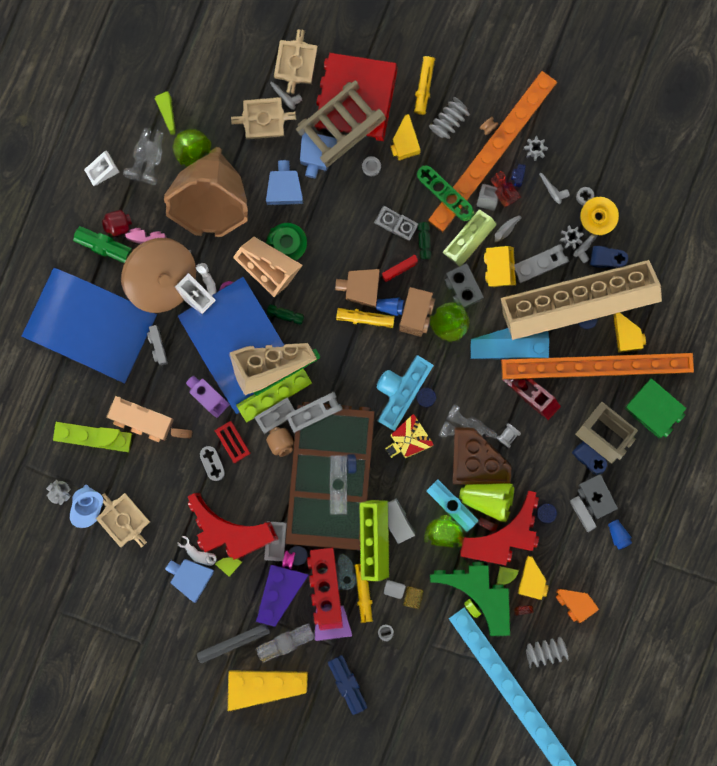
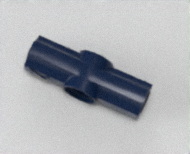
(347, 685)

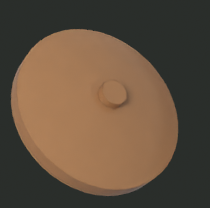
(154, 272)

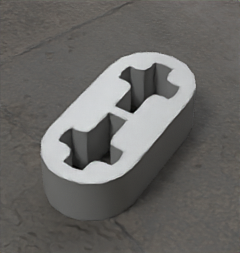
(208, 466)
(583, 513)

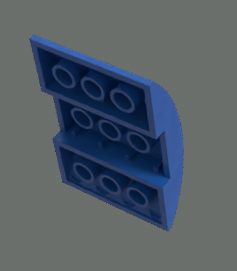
(89, 325)
(227, 326)

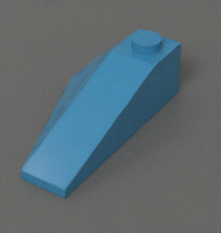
(501, 346)

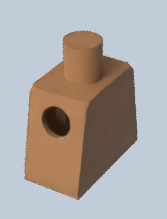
(360, 286)

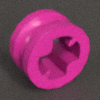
(288, 560)

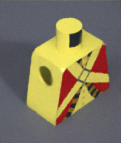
(409, 439)

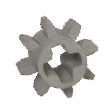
(536, 153)
(566, 236)
(58, 492)

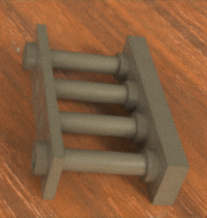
(358, 130)

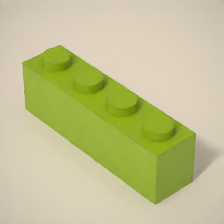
(374, 540)

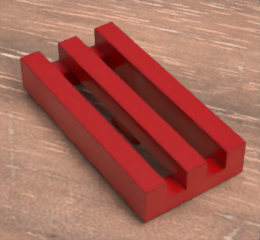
(400, 268)
(240, 455)

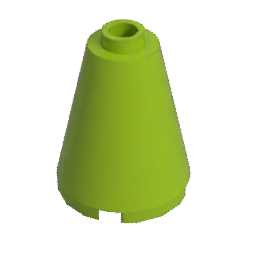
(489, 499)

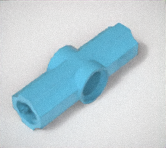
(461, 515)

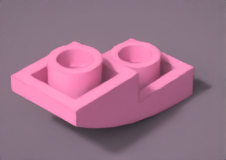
(139, 236)

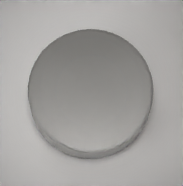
(371, 166)

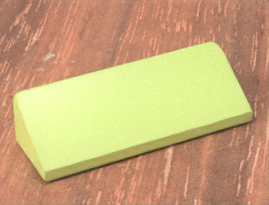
(470, 238)

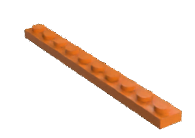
(495, 147)
(597, 366)

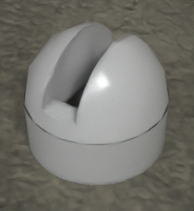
(384, 629)

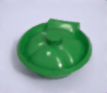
(288, 240)

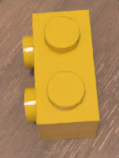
(500, 266)

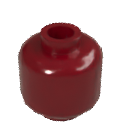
(116, 223)

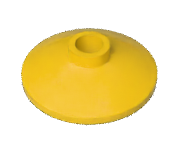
(606, 209)

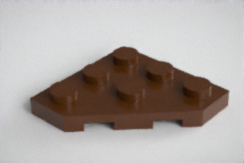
(477, 460)

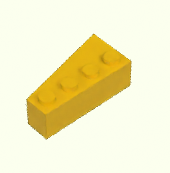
(259, 687)

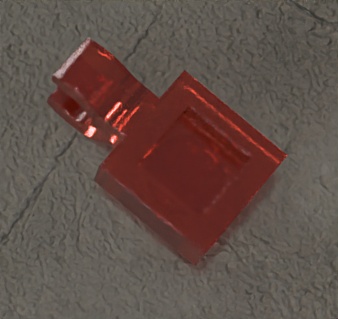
(505, 191)

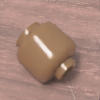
(280, 441)

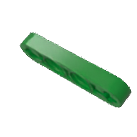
(445, 193)

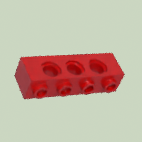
(326, 619)

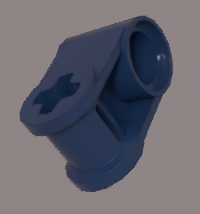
(604, 257)
(588, 456)

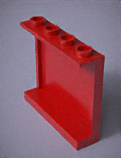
(376, 89)

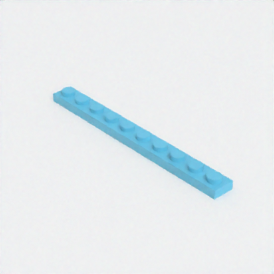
(510, 689)

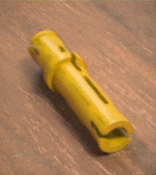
(424, 85)
(364, 317)
(364, 597)

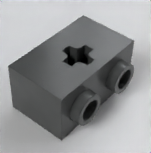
(606, 503)

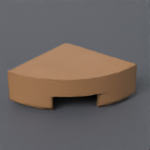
(181, 433)

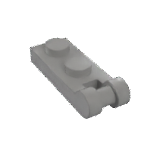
(540, 264)
(313, 412)

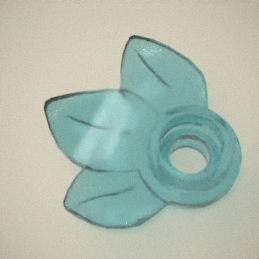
(344, 568)

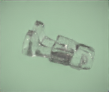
(146, 151)
(455, 416)

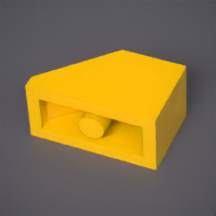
(405, 140)
(628, 334)
(532, 581)

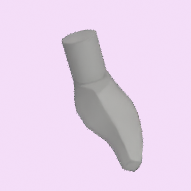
(290, 102)
(556, 195)
(506, 229)
(580, 251)

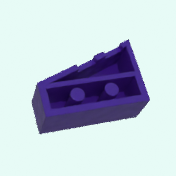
(278, 594)

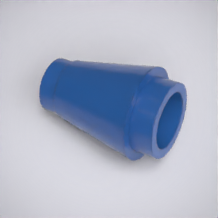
(392, 306)
(619, 535)

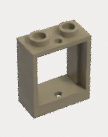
(616, 424)

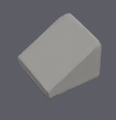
(487, 197)
(394, 589)

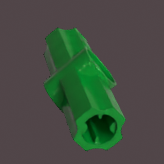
(102, 244)

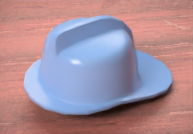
(85, 507)

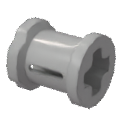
(508, 435)

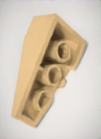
(263, 366)

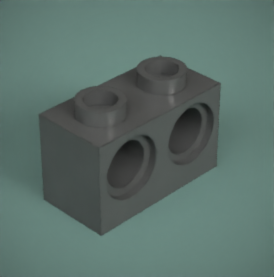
(469, 284)

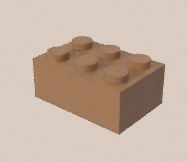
(414, 317)

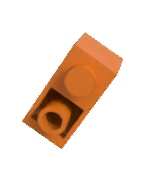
(578, 603)

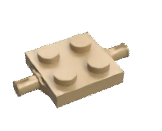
(295, 61)
(263, 118)
(123, 520)

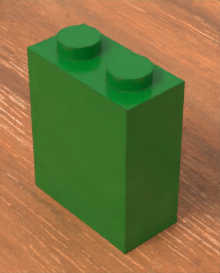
(656, 409)

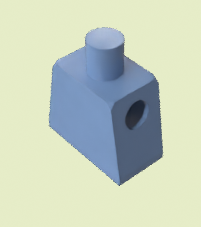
(311, 154)
(284, 186)
(190, 578)

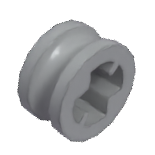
(589, 192)

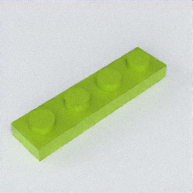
(256, 405)
(89, 437)

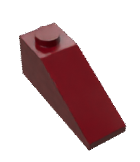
(535, 396)

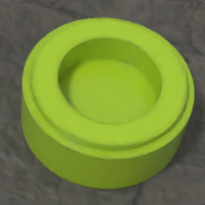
(472, 608)

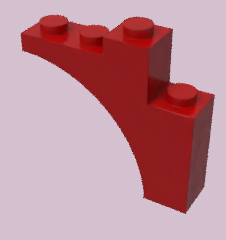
(516, 534)
(239, 539)

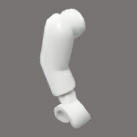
(203, 269)
(198, 556)

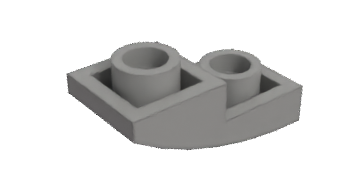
(396, 223)
(398, 522)

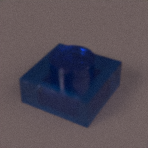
(518, 174)

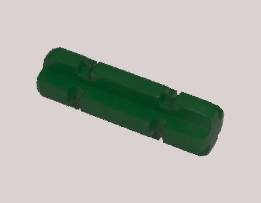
(424, 240)
(285, 314)

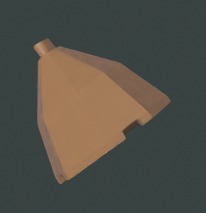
(208, 197)

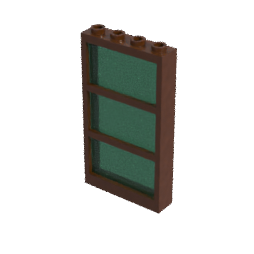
(309, 500)

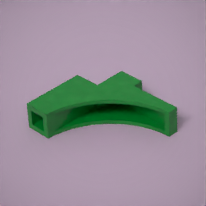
(492, 601)

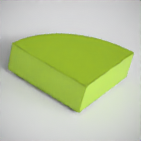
(107, 436)
(228, 565)
(506, 575)

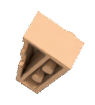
(267, 265)
(139, 419)

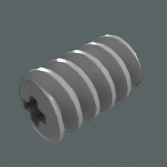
(449, 118)
(546, 651)

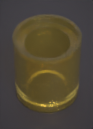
(413, 597)

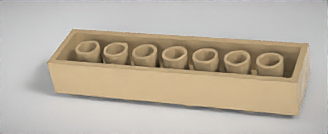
(581, 299)

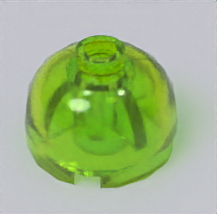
(190, 146)
(450, 322)
(444, 532)

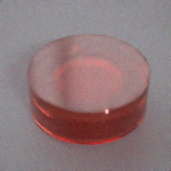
(488, 524)
(520, 610)

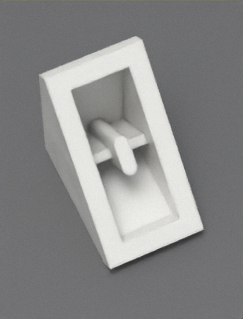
(101, 169)
(194, 294)

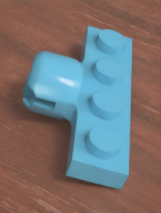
(401, 390)

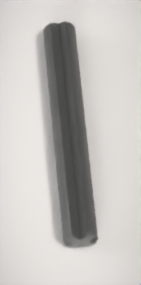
(233, 643)

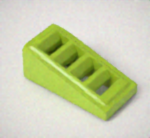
(165, 105)

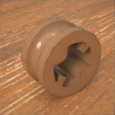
(488, 126)

